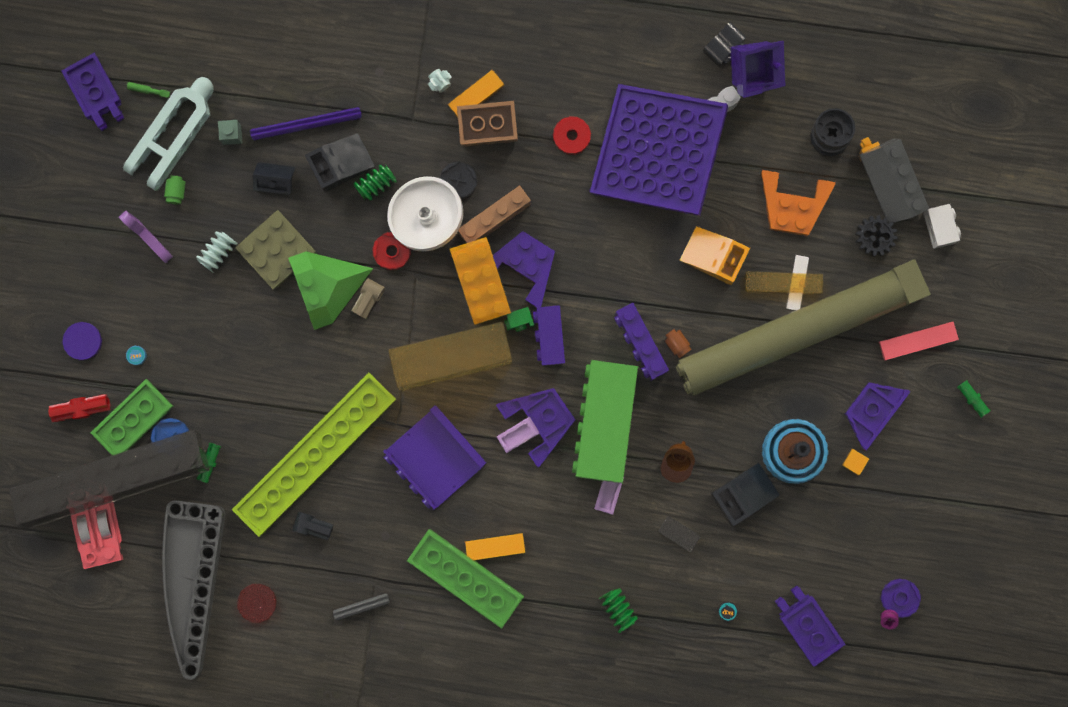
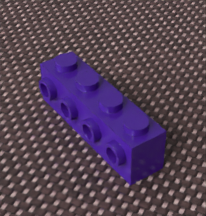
(641, 341)

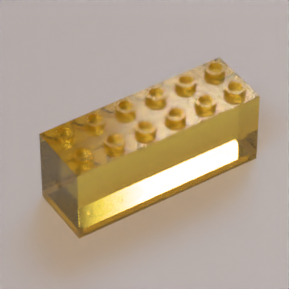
(450, 356)

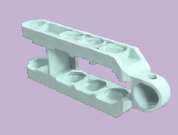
(197, 93)

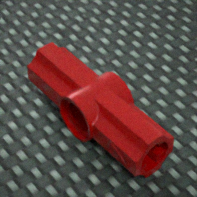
(79, 408)

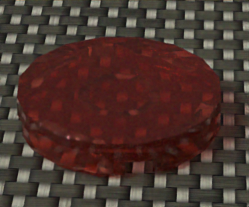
(257, 603)

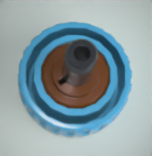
(794, 451)

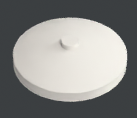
(425, 213)

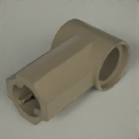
(370, 294)

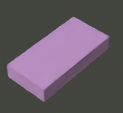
(518, 434)
(608, 496)

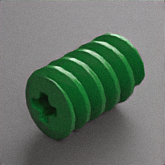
(375, 182)
(619, 609)

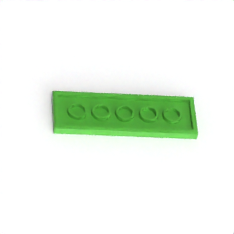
(465, 578)

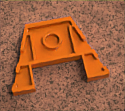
(793, 212)

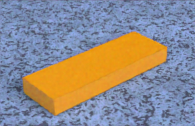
(478, 91)
(495, 546)

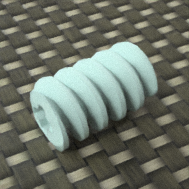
(216, 250)

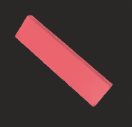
(918, 341)

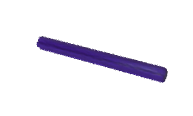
(305, 123)

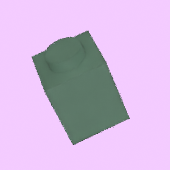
(230, 132)

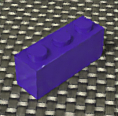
(549, 335)

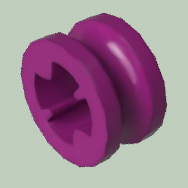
(894, 619)

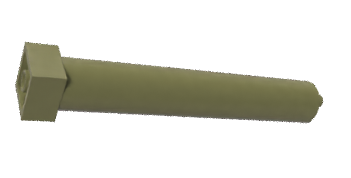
(803, 328)

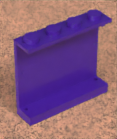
(434, 458)

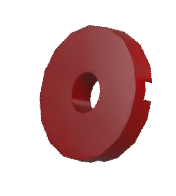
(572, 124)
(390, 262)

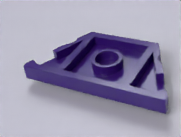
(873, 410)

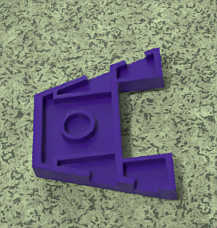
(529, 259)
(548, 416)

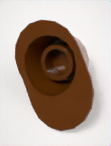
(678, 463)

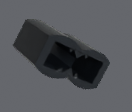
(720, 46)

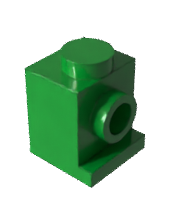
(519, 320)

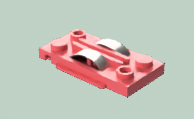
(98, 535)

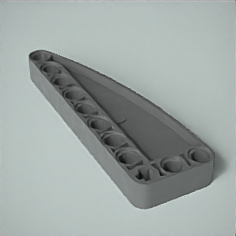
(182, 563)

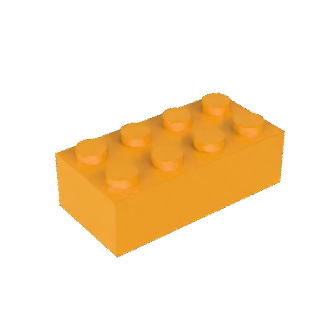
(480, 280)

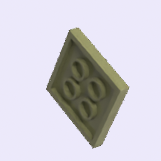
(271, 246)

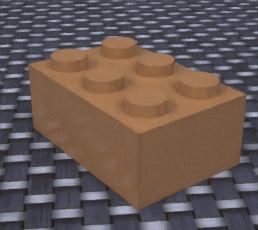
(487, 123)

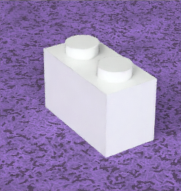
(942, 226)

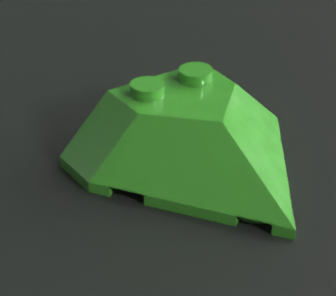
(326, 284)

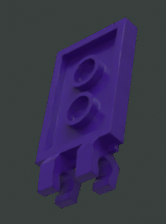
(93, 90)
(809, 627)

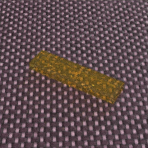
(784, 282)

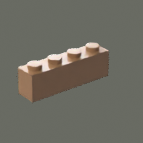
(495, 215)

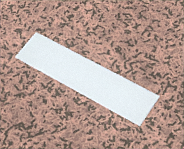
(800, 266)

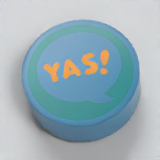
(136, 355)

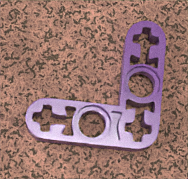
(136, 226)

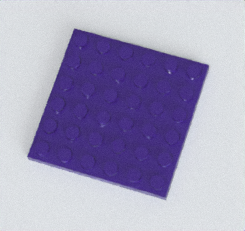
(659, 149)

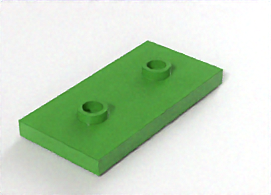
(132, 419)

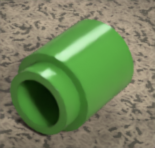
(174, 190)

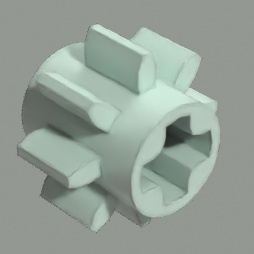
(439, 80)

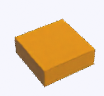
(855, 462)

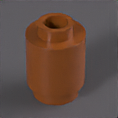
(677, 343)

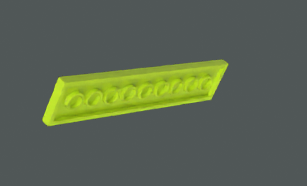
(314, 454)

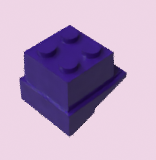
(758, 67)

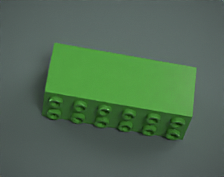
(605, 421)

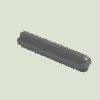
(361, 606)

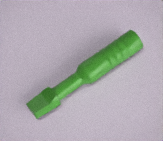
(146, 89)

